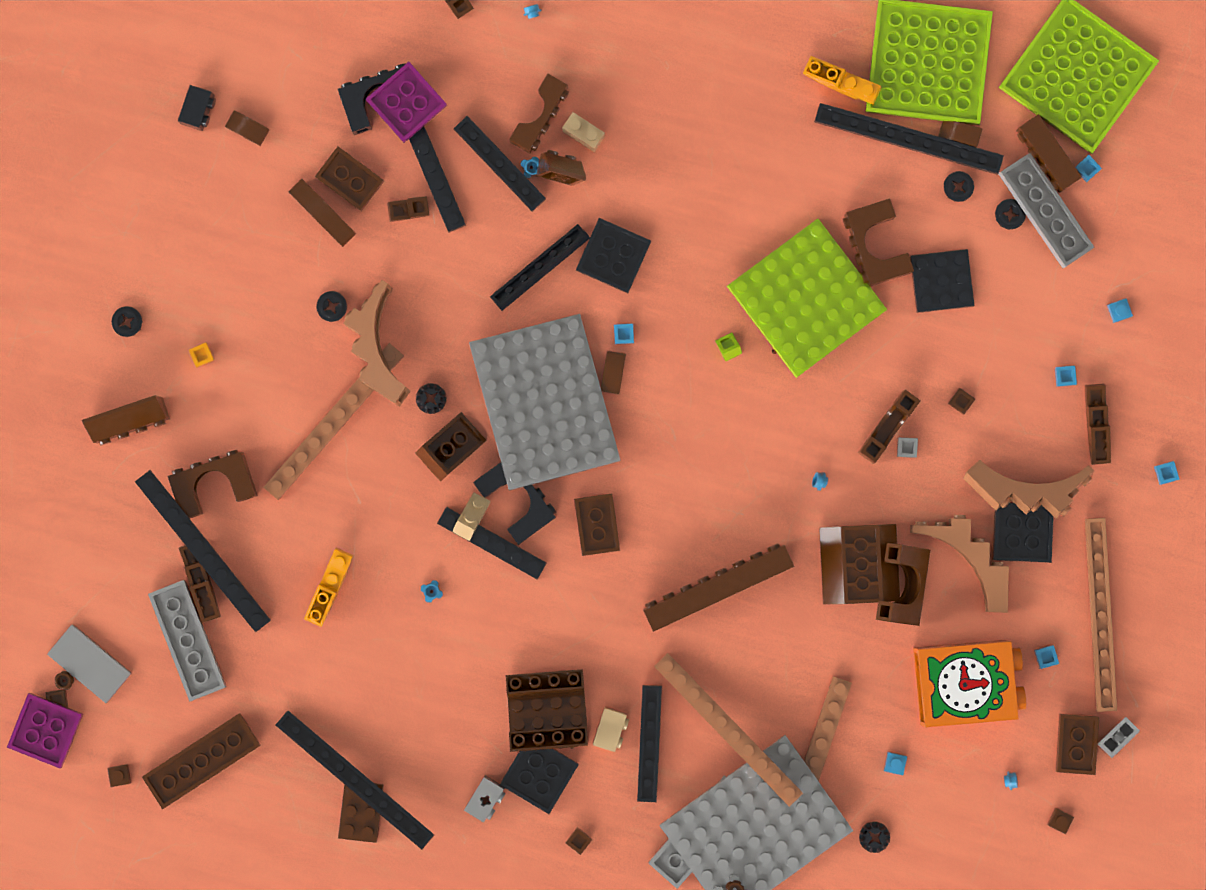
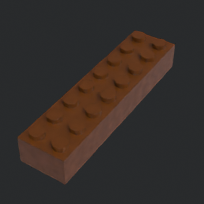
(718, 587)

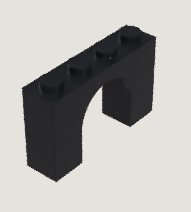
(354, 98)
(538, 514)

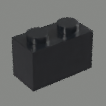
(196, 108)

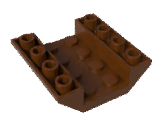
(855, 564)
(546, 710)

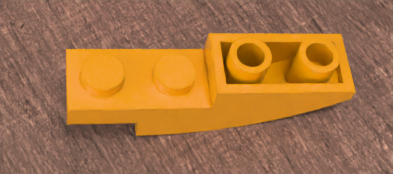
(841, 81)
(329, 587)

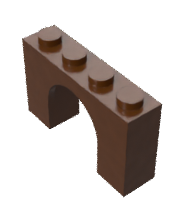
(874, 270)
(233, 466)
(915, 566)

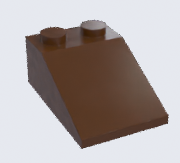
(560, 169)
(450, 446)

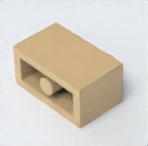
(583, 132)
(471, 516)
(610, 729)

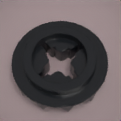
(958, 177)
(1003, 220)
(323, 304)
(118, 319)
(430, 407)
(874, 827)

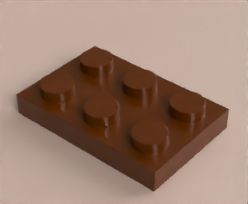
(349, 178)
(597, 524)
(1077, 744)
(357, 818)

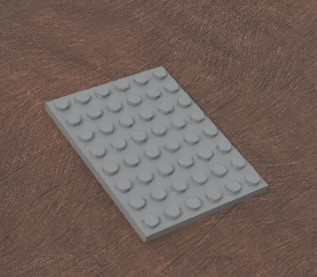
(544, 402)
(750, 832)

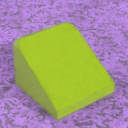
(728, 346)

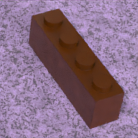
(1048, 153)

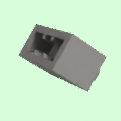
(1118, 737)
(476, 807)

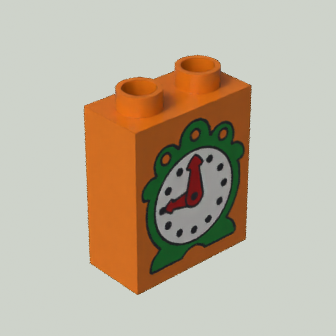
(968, 683)

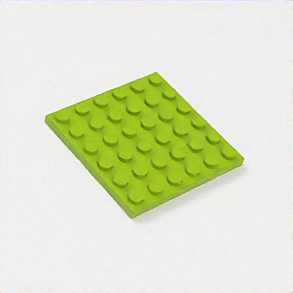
(930, 61)
(1078, 74)
(806, 298)

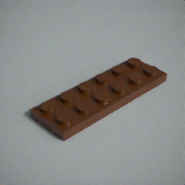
(201, 761)

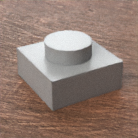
(907, 447)

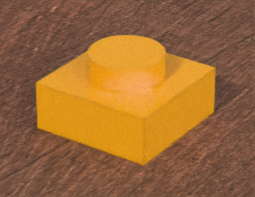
(201, 355)

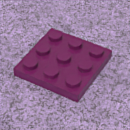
(406, 102)
(44, 730)

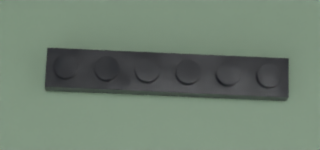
(499, 163)
(436, 180)
(539, 267)
(497, 546)
(649, 743)

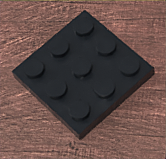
(613, 255)
(942, 281)
(1022, 535)
(539, 777)

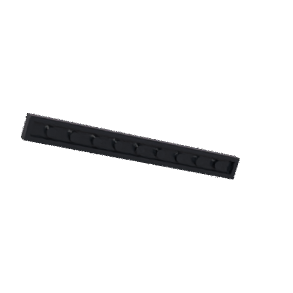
(909, 138)
(202, 550)
(355, 780)

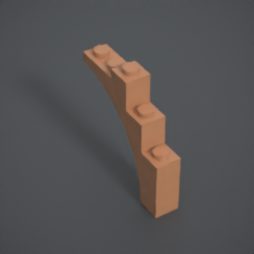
(368, 348)
(1001, 490)
(977, 553)

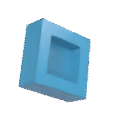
(1088, 168)
(1119, 310)
(624, 334)
(1065, 376)
(1166, 472)
(1046, 656)
(895, 763)

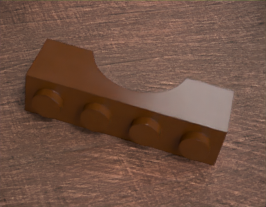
(527, 134)
(888, 426)

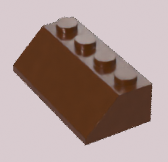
(126, 419)

